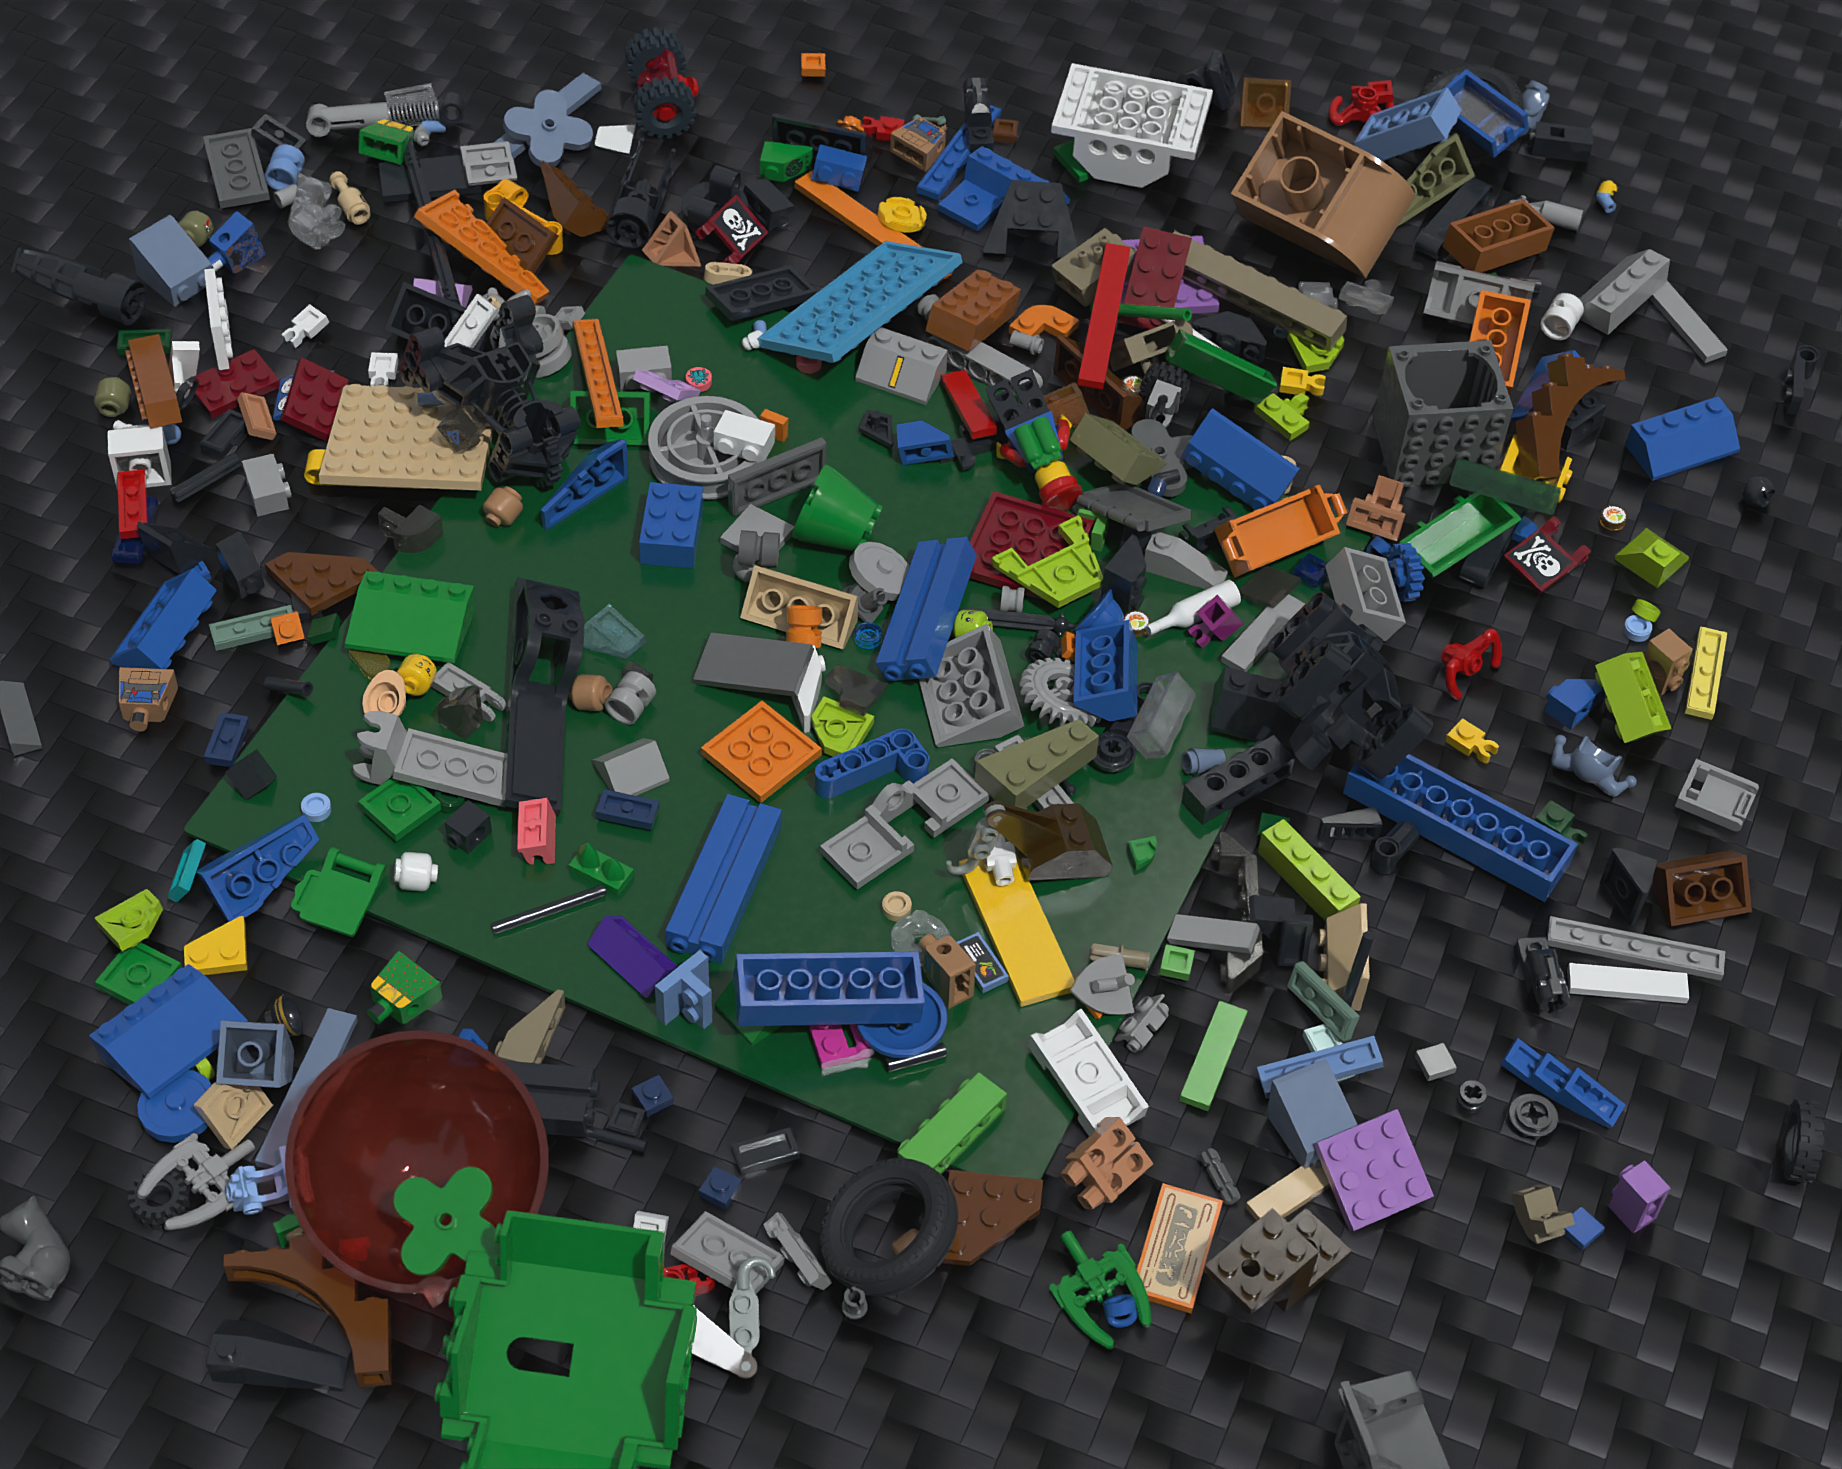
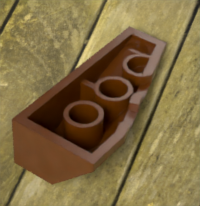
(570, 205)

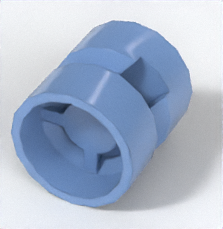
(284, 167)

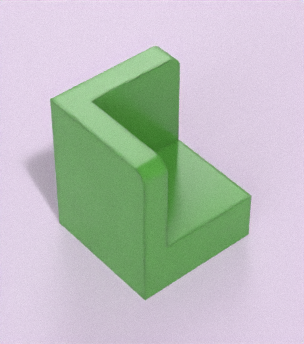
(1100, 529)

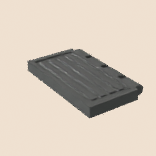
(1134, 507)

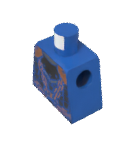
(235, 244)

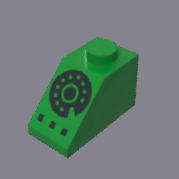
(784, 161)

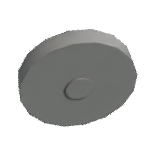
(879, 567)

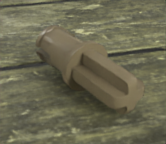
(1131, 957)

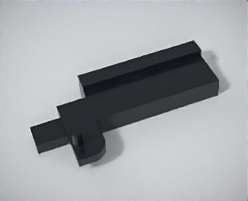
(966, 447)

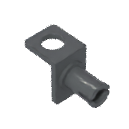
(868, 602)

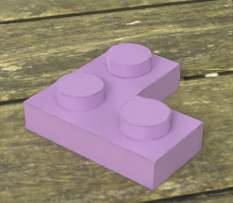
(671, 389)

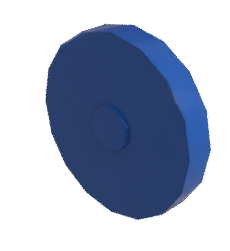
(171, 1112)

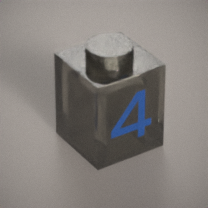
(461, 428)

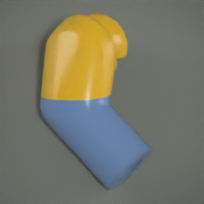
(1603, 195)

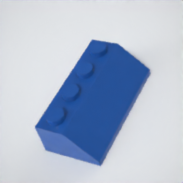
(996, 173)
(1683, 438)
(1239, 462)
(165, 622)
(1106, 670)

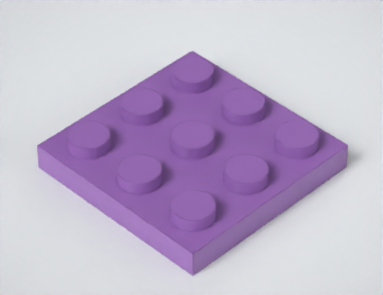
(1373, 1170)

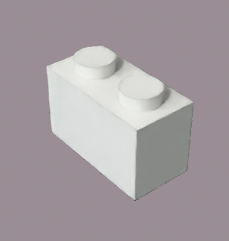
(744, 436)

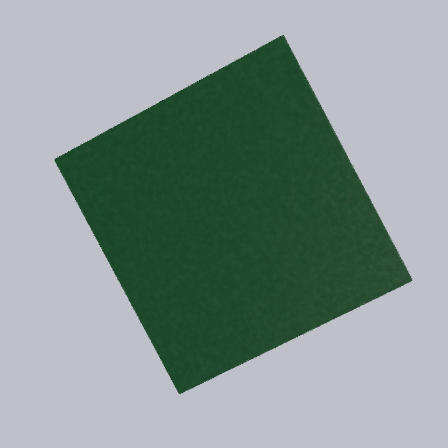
(800, 896)

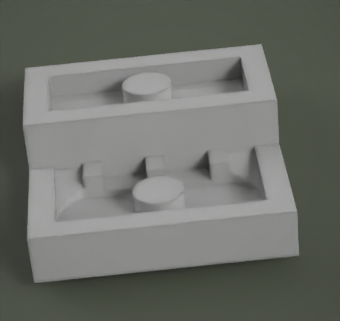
(488, 163)

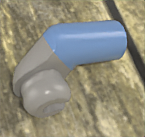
(427, 127)

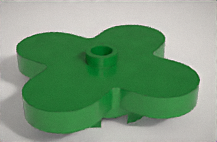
(425, 1208)

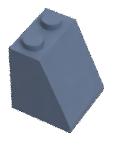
(169, 261)
(254, 1054)
(1308, 1109)

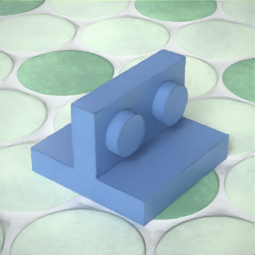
(686, 992)

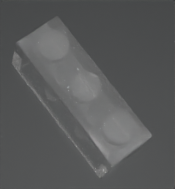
(1161, 715)

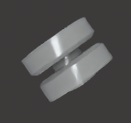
(556, 346)

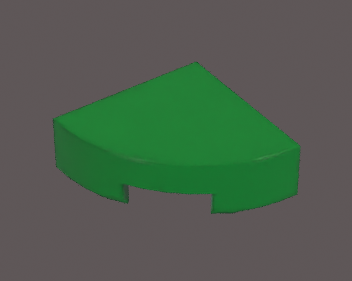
(1142, 851)

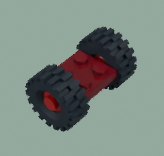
(661, 102)

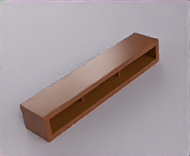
(152, 381)

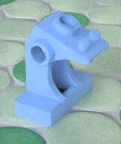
(243, 1188)

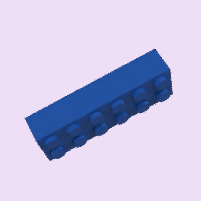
(828, 988)

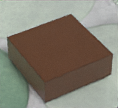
(1005, 130)

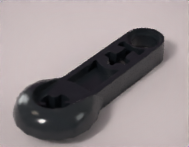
(1117, 740)

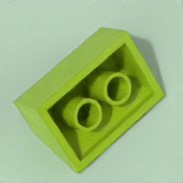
(1632, 697)

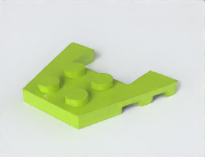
(1061, 575)

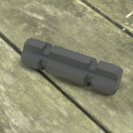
(1220, 1176)

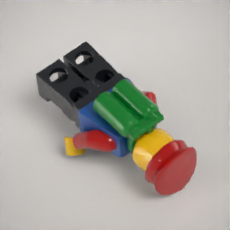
(1035, 439)

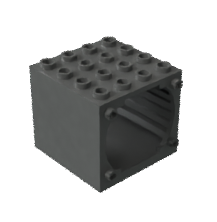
(1439, 408)

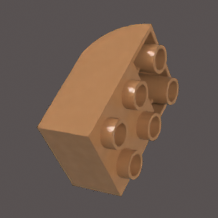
(1322, 194)

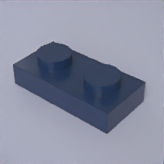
(226, 739)
(627, 809)

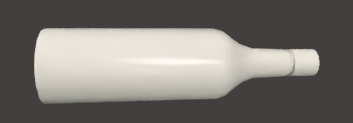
(1185, 612)

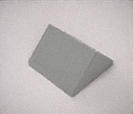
(633, 767)

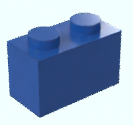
(839, 168)

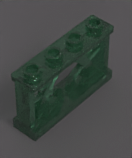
(1505, 486)

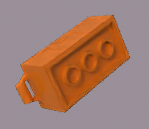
(1279, 529)

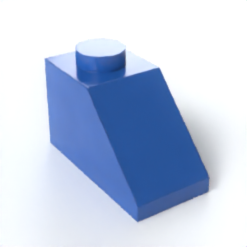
(922, 443)
(1573, 700)

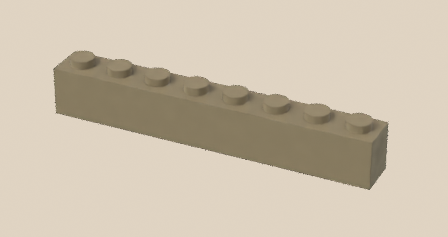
(1264, 296)

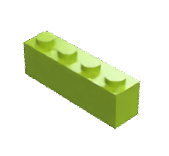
(1306, 871)

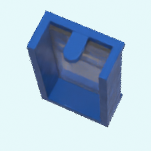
(1486, 114)

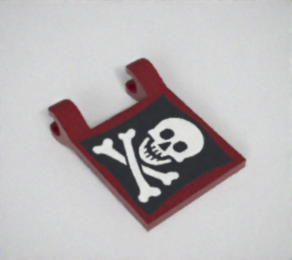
(735, 227)
(1542, 559)

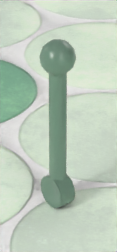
(940, 120)

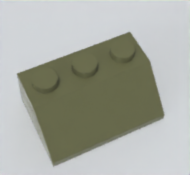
(1115, 450)

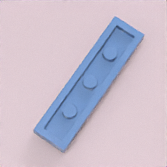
(1343, 1059)

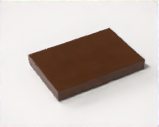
(522, 234)

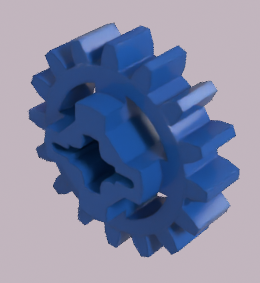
(1406, 571)

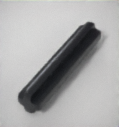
(205, 477)

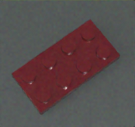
(1156, 274)

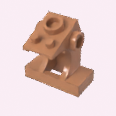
(1380, 506)

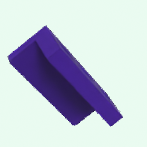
(631, 954)

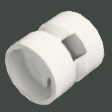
(1562, 316)

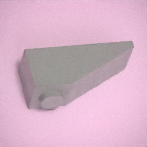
(1181, 562)

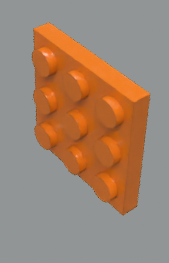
(761, 751)

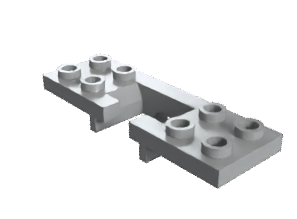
(874, 846)

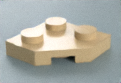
(232, 1110)

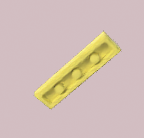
(1706, 673)

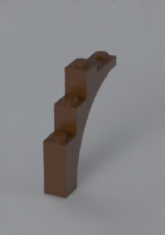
(1542, 430)
(304, 1271)

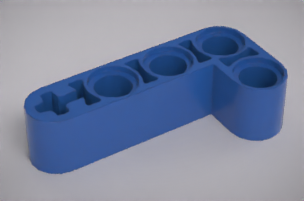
(871, 760)

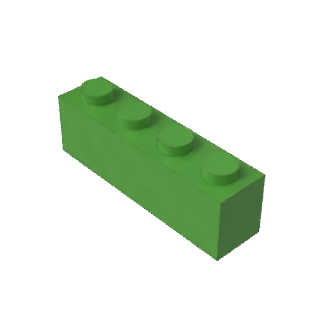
(956, 1124)

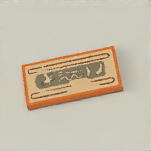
(1178, 1246)

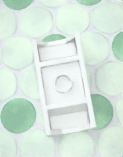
(1088, 1073)

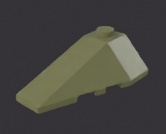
(1438, 175)

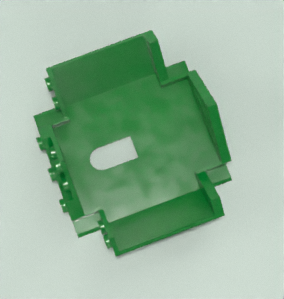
(629, 1354)

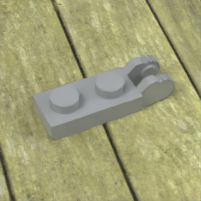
(452, 677)

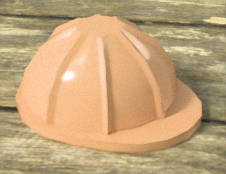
(385, 693)

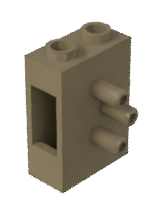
(1081, 268)
(1146, 346)

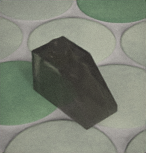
(461, 711)

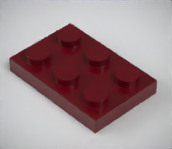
(221, 388)
(313, 399)

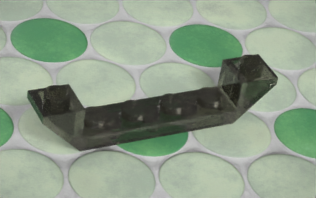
(1235, 858)

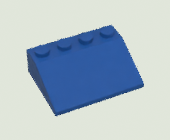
(165, 1031)

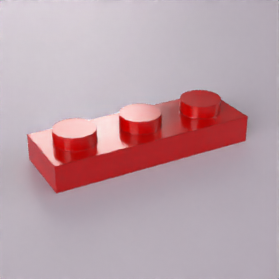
(132, 502)

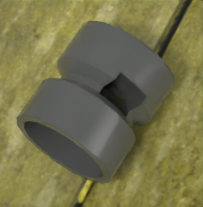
(759, 549)

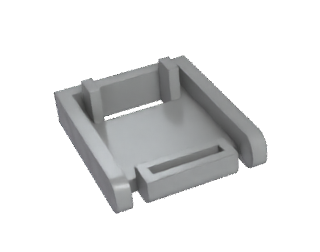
(1723, 797)

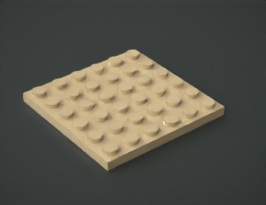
(393, 442)

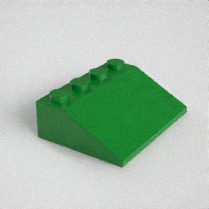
(410, 616)

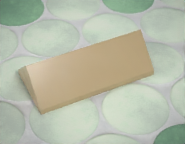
(773, 591)

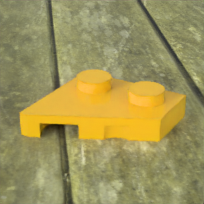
(219, 950)

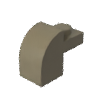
(1539, 1213)

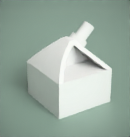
(138, 449)

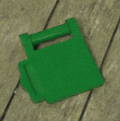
(336, 898)

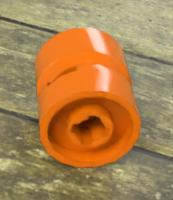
(804, 624)

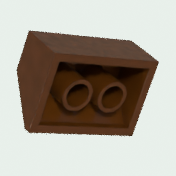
(1703, 887)

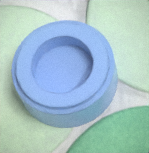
(1637, 628)
(316, 807)

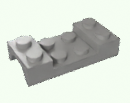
(1457, 291)

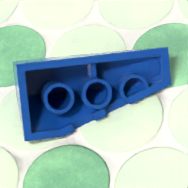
(593, 477)
(252, 871)

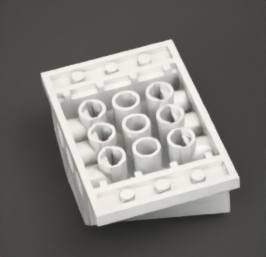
(1129, 123)

